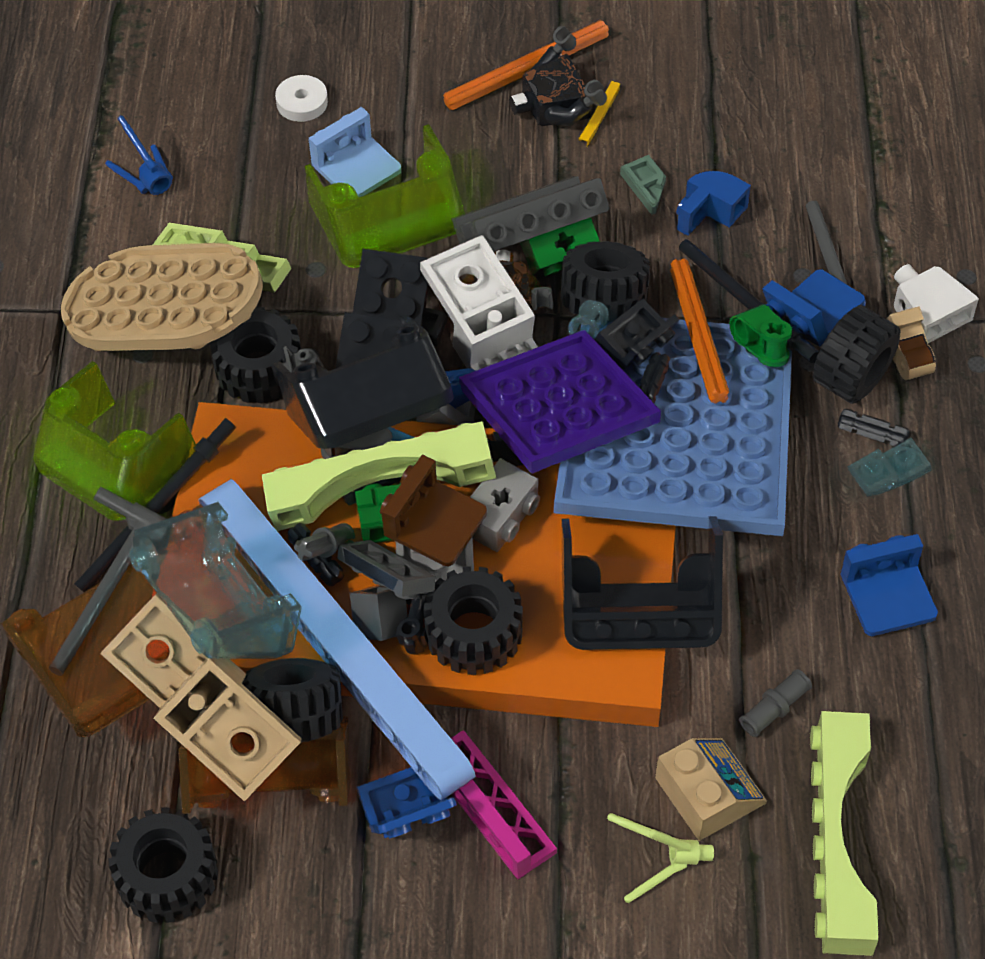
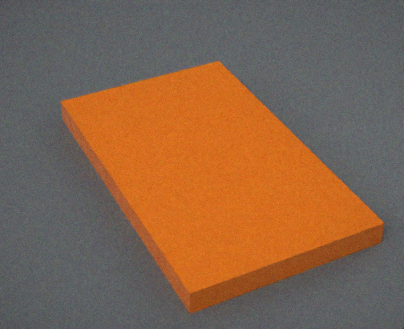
(546, 671)

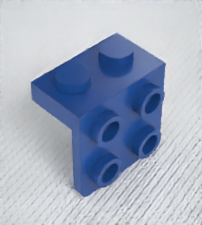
(814, 304)
(888, 585)
(399, 800)

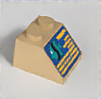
(707, 785)

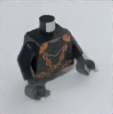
(555, 88)

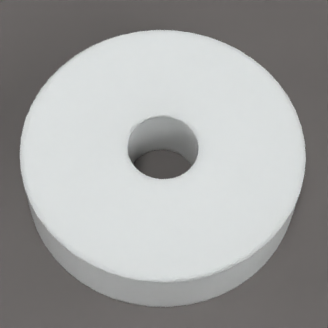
(301, 98)

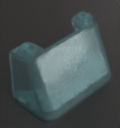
(211, 590)

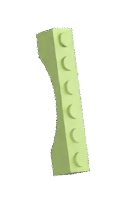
(306, 490)
(847, 908)

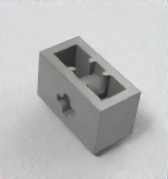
(507, 503)

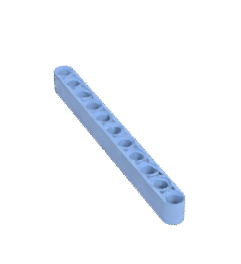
(344, 646)

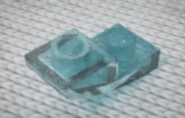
(889, 470)

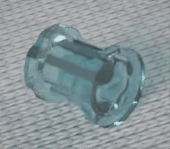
(586, 317)

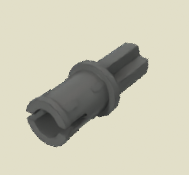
(324, 541)

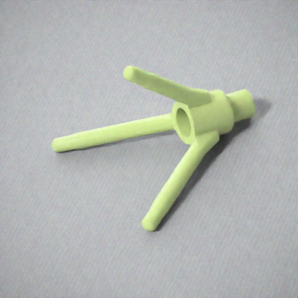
(680, 853)

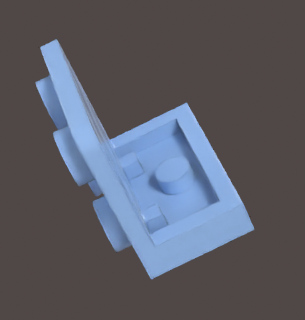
(350, 154)

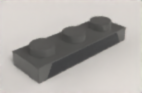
(386, 568)

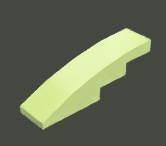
(272, 269)

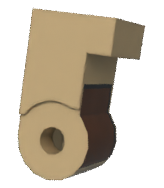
(913, 354)

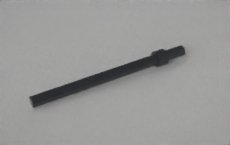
(797, 339)
(205, 451)

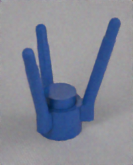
(152, 175)

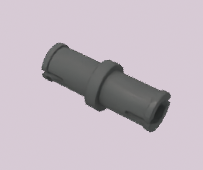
(775, 703)

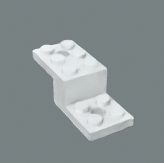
(487, 316)

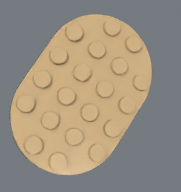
(162, 297)

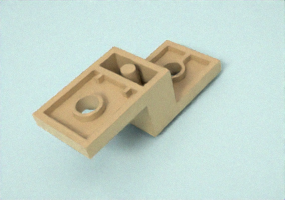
(201, 700)

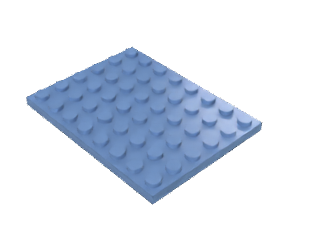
(701, 454)

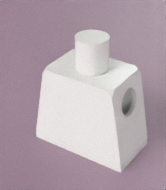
(940, 297)

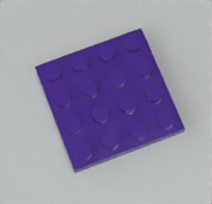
(559, 401)

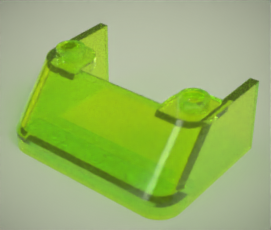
(392, 217)
(82, 461)

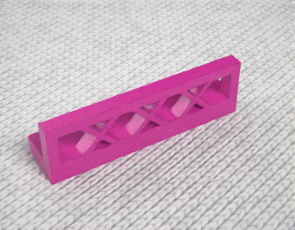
(491, 824)

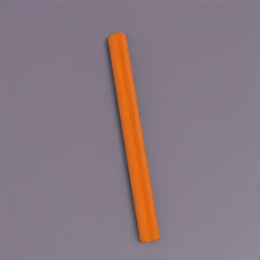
(515, 69)
(699, 331)

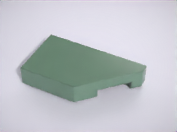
(645, 180)

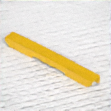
(599, 113)

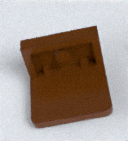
(430, 514)

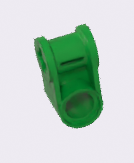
(762, 335)

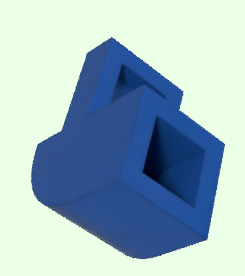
(712, 195)

